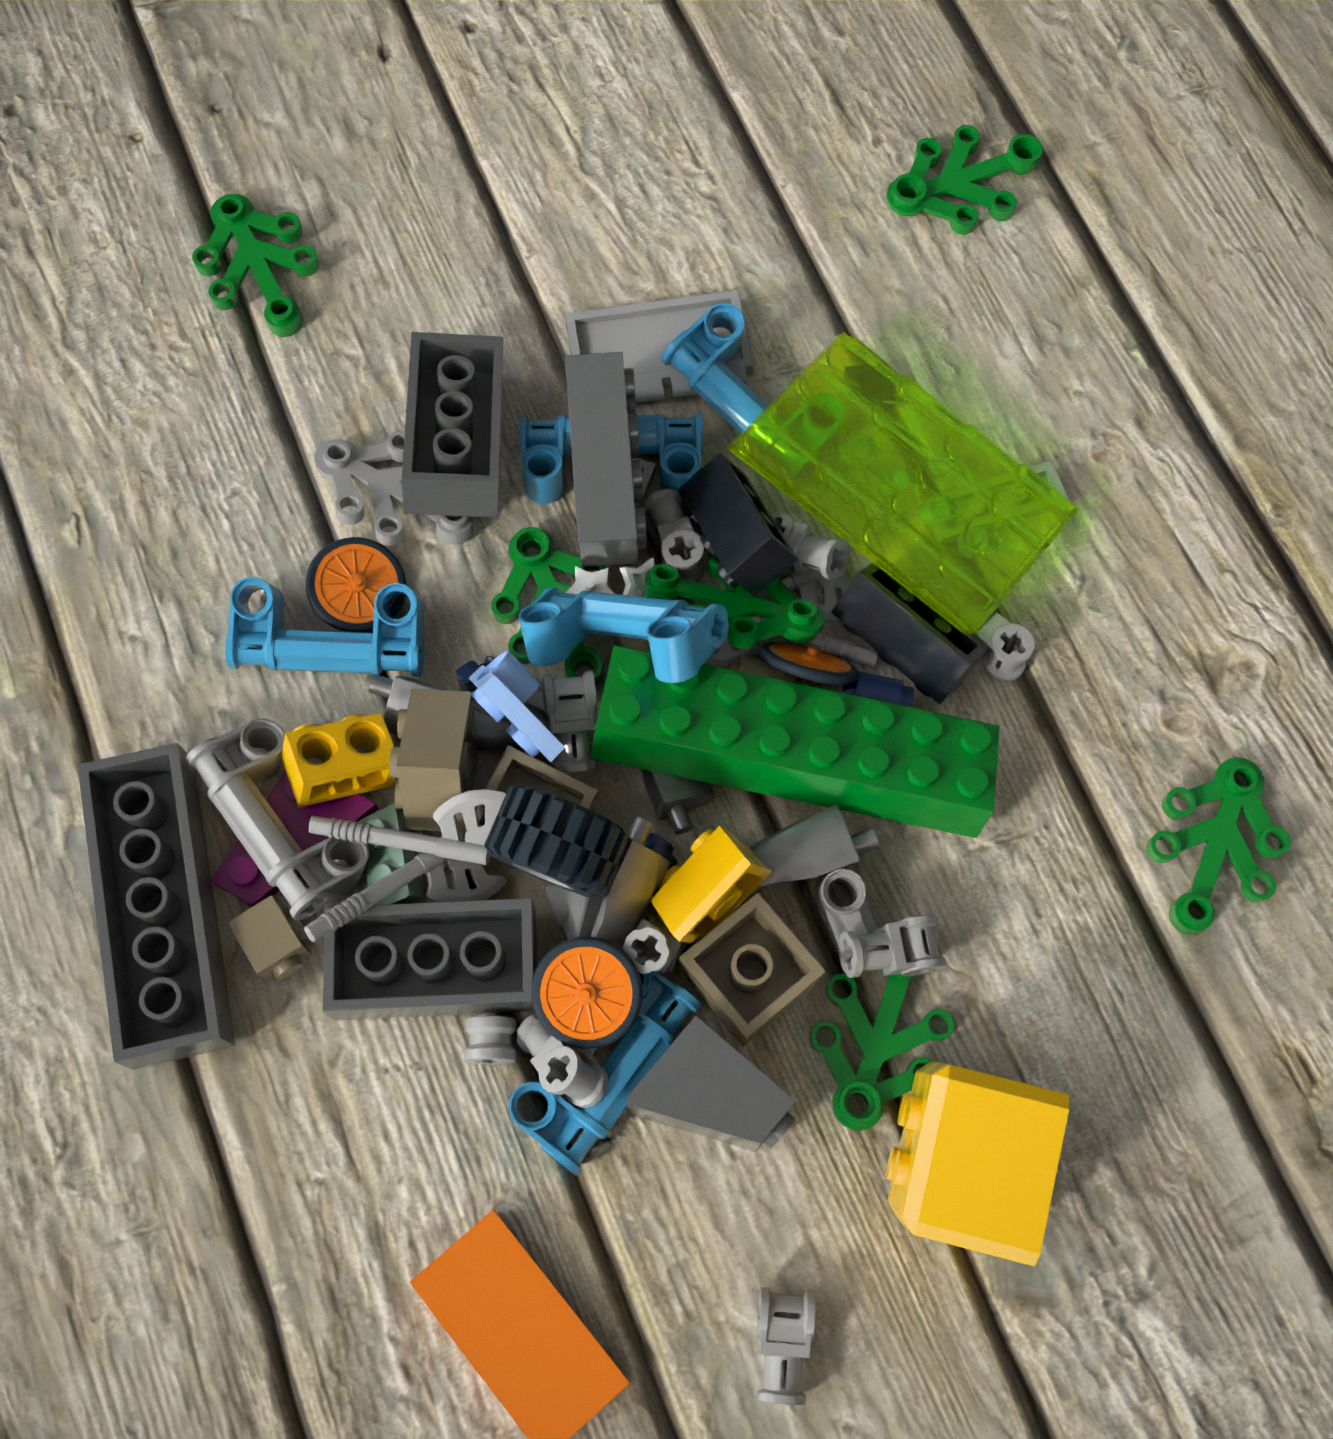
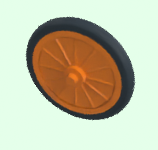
(346, 582)
(808, 663)
(587, 992)

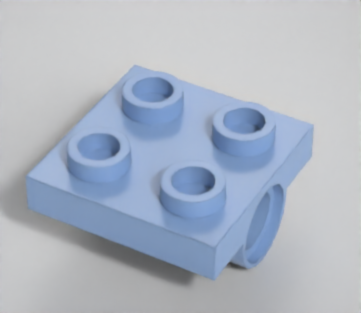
(502, 692)

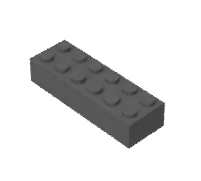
(154, 908)

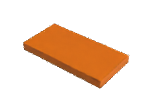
(519, 1332)

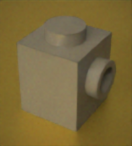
(271, 940)

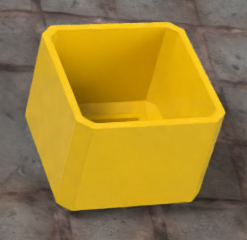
(977, 1160)

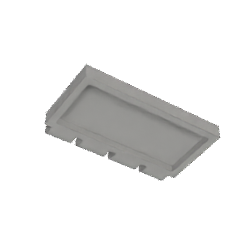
(645, 333)

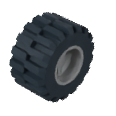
(557, 841)

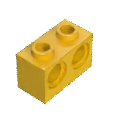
(343, 768)

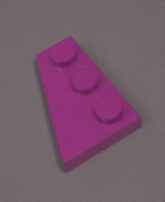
(239, 872)

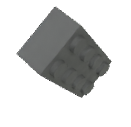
(453, 425)
(602, 449)
(432, 960)

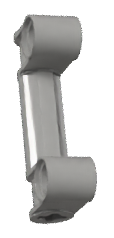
(231, 774)

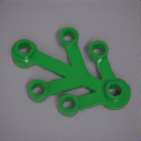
(1021, 158)
(253, 255)
(540, 569)
(792, 617)
(1220, 838)
(876, 1046)

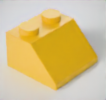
(709, 884)

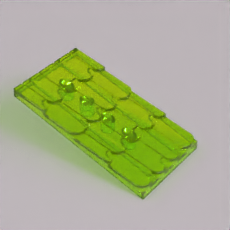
(905, 482)

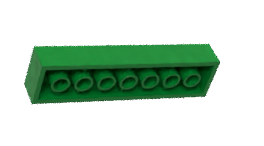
(800, 744)

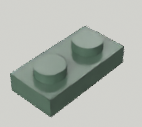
(385, 859)

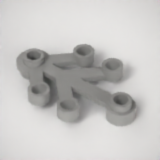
(382, 485)

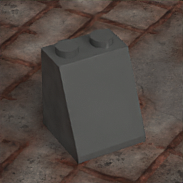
(712, 1092)

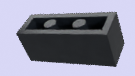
(736, 526)
(908, 633)

